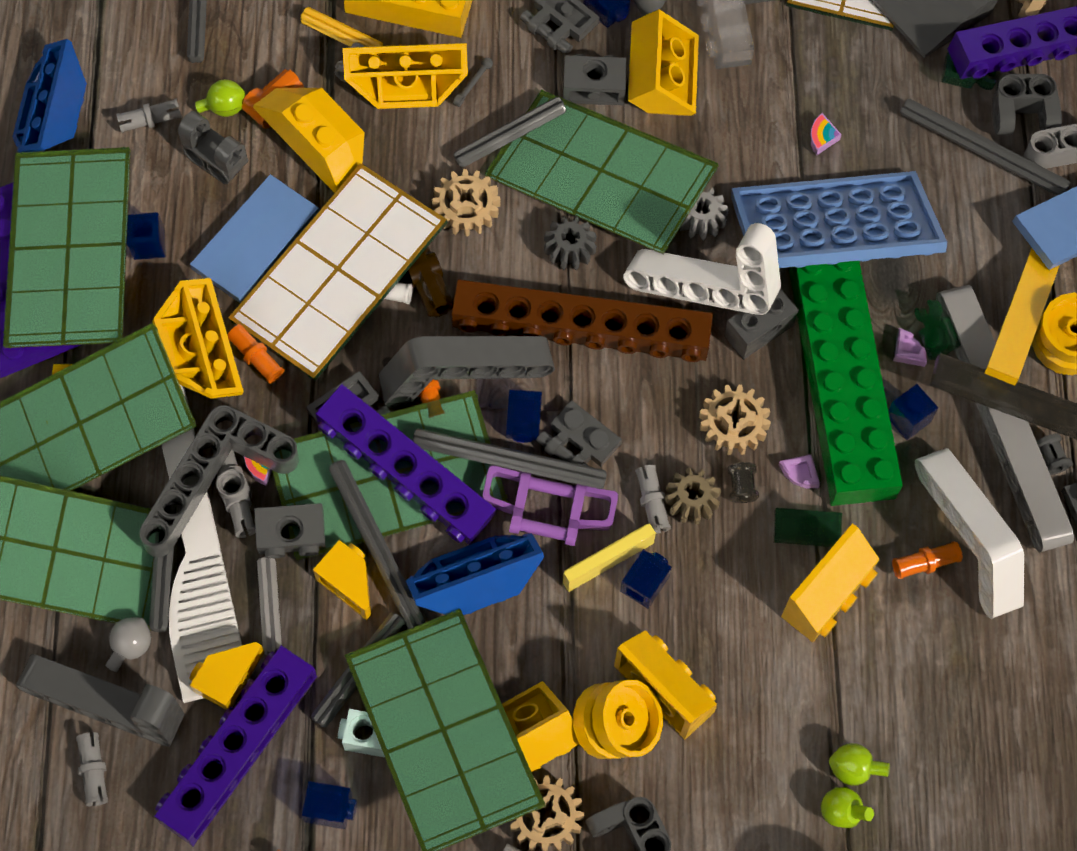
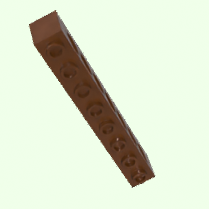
(598, 312)

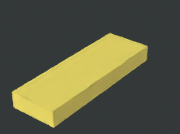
(608, 557)

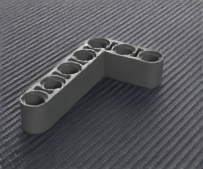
(461, 358)
(207, 468)
(149, 715)

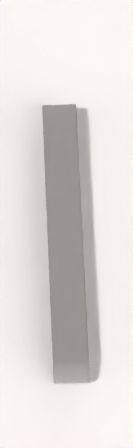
(1010, 435)

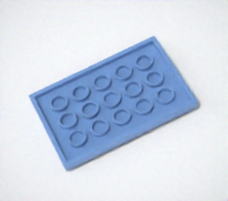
(843, 218)

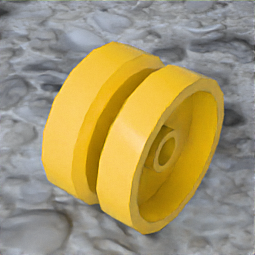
(1057, 335)
(618, 719)

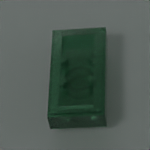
(807, 527)

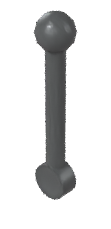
(486, 63)

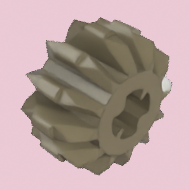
(704, 501)

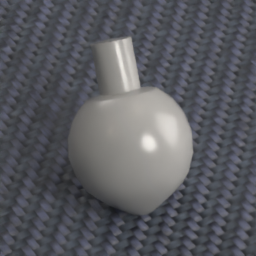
(128, 640)

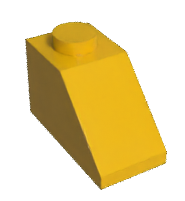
(346, 576)
(225, 674)

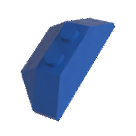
(50, 100)
(476, 574)

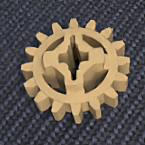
(466, 202)
(720, 417)
(560, 822)

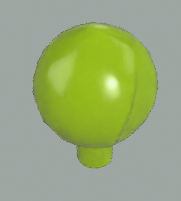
(223, 99)
(854, 765)
(844, 808)

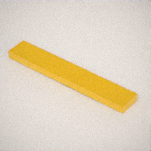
(1021, 320)

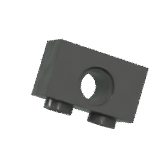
(603, 91)
(751, 332)
(272, 520)

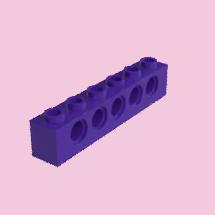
(1015, 43)
(345, 405)
(192, 822)

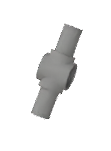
(239, 502)

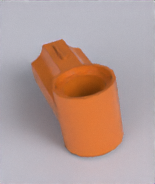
(285, 79)

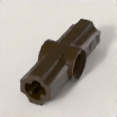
(428, 280)

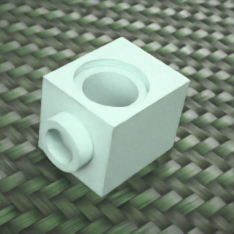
(347, 730)

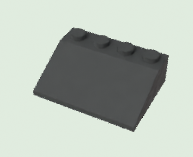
(933, 22)

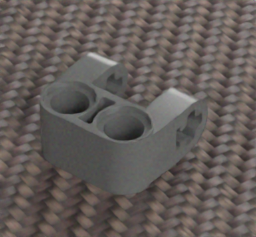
(1025, 101)
(210, 150)
(639, 834)

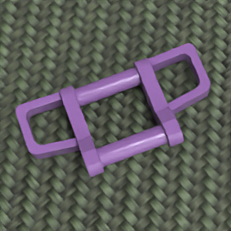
(576, 492)

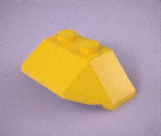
(405, 73)
(316, 131)
(197, 340)

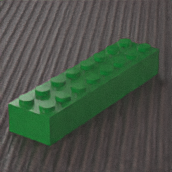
(846, 383)

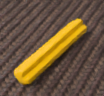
(336, 29)

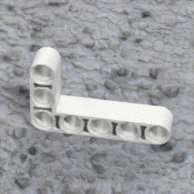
(742, 288)
(981, 528)

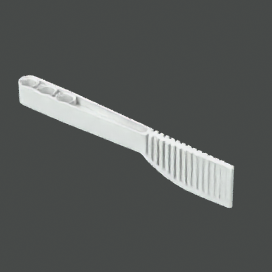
(200, 601)

